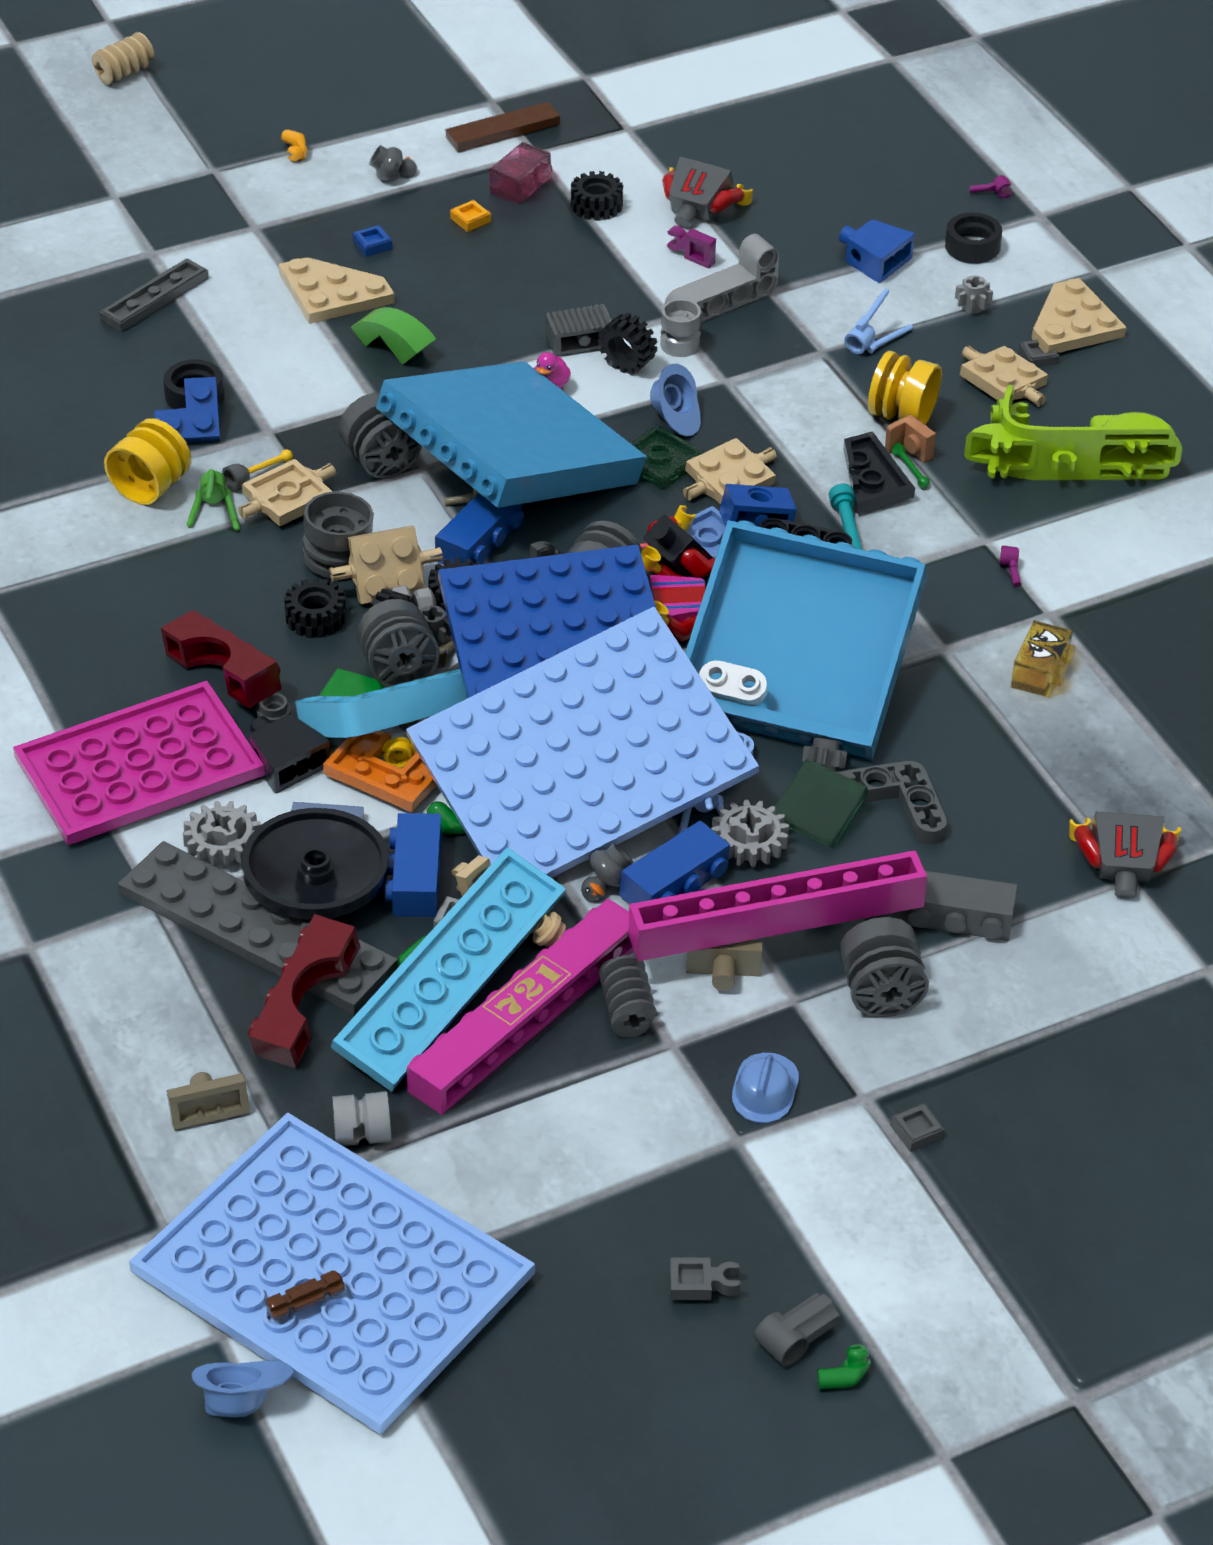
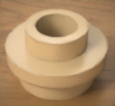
(548, 930)

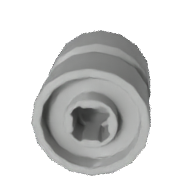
(680, 327)
(361, 1118)

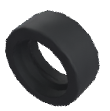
(974, 225)
(186, 369)

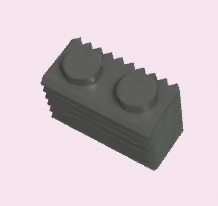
(576, 329)

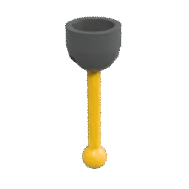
(237, 474)

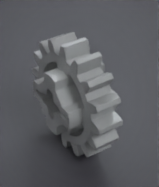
(752, 832)
(219, 833)

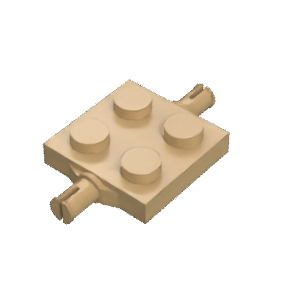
(1001, 368)
(728, 465)
(284, 491)
(385, 561)

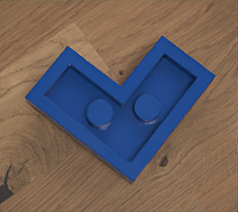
(200, 418)

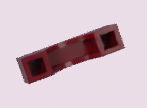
(200, 641)
(322, 953)

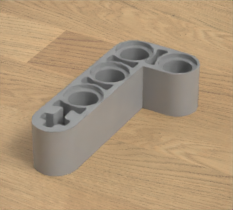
(737, 285)

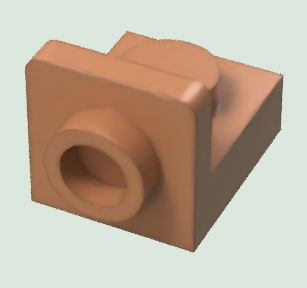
(913, 435)

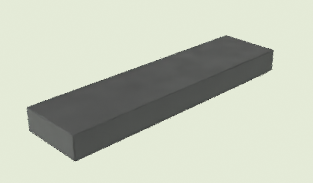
(154, 295)

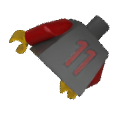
(701, 191)
(1125, 847)

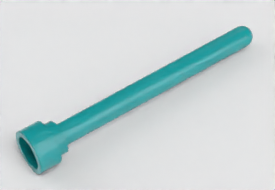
(843, 500)

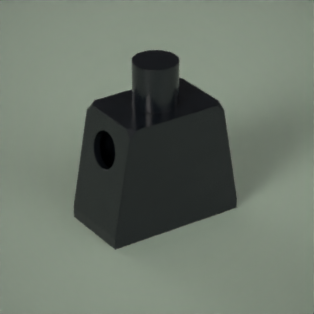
(288, 750)

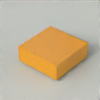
(470, 216)

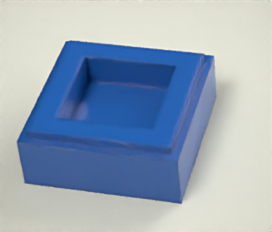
(372, 240)

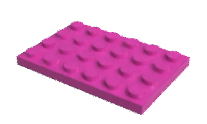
(138, 762)

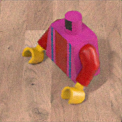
(674, 595)

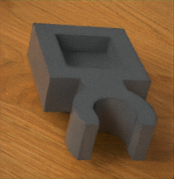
(696, 1279)

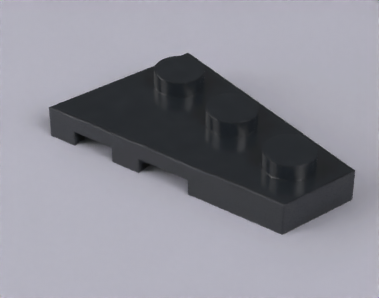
(874, 473)

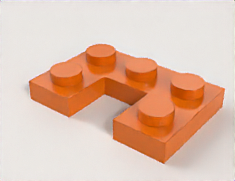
(358, 765)

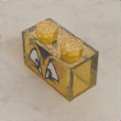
(1043, 659)

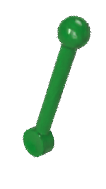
(899, 450)

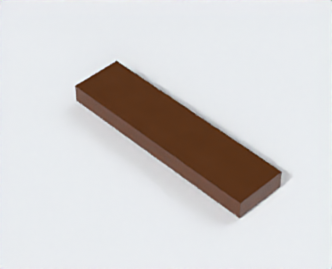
(502, 126)

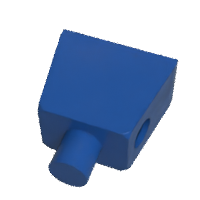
(877, 248)

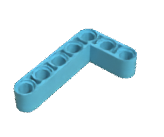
(383, 707)

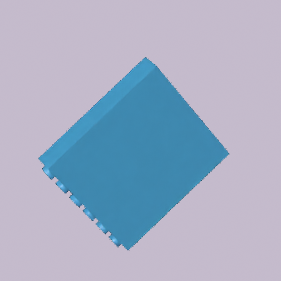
(510, 433)
(817, 624)

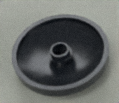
(315, 863)

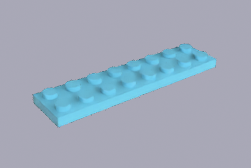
(448, 968)

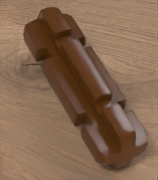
(304, 1295)

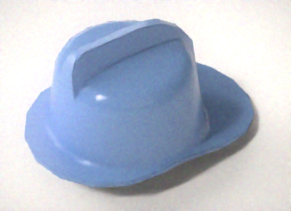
(676, 399)
(765, 1087)
(239, 1387)

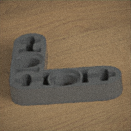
(898, 785)

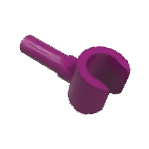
(999, 185)
(1009, 557)

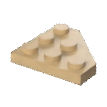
(333, 290)
(1075, 319)

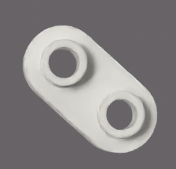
(732, 680)

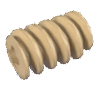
(122, 58)

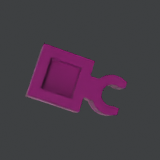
(696, 245)

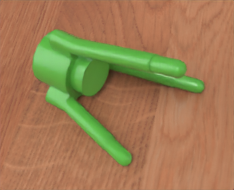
(212, 491)

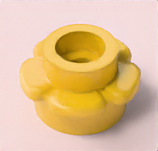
(398, 758)

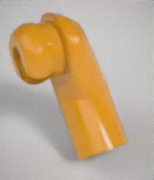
(297, 140)

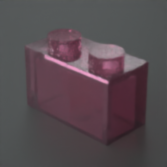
(520, 173)

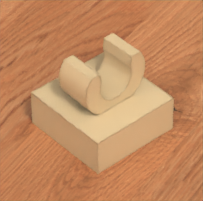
(469, 873)

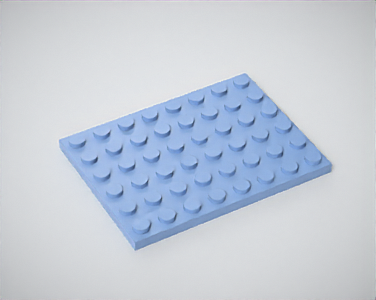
(583, 748)
(308, 1206)

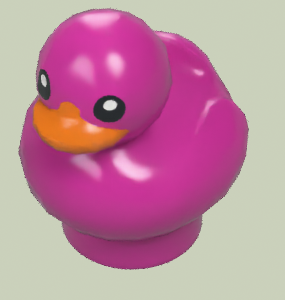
(553, 369)

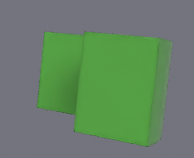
(397, 328)

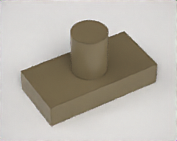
(726, 962)
(207, 1100)

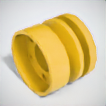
(904, 388)
(147, 461)

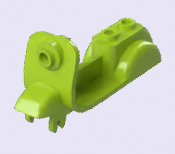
(1109, 449)

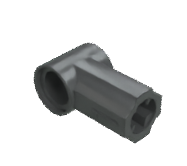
(789, 1334)

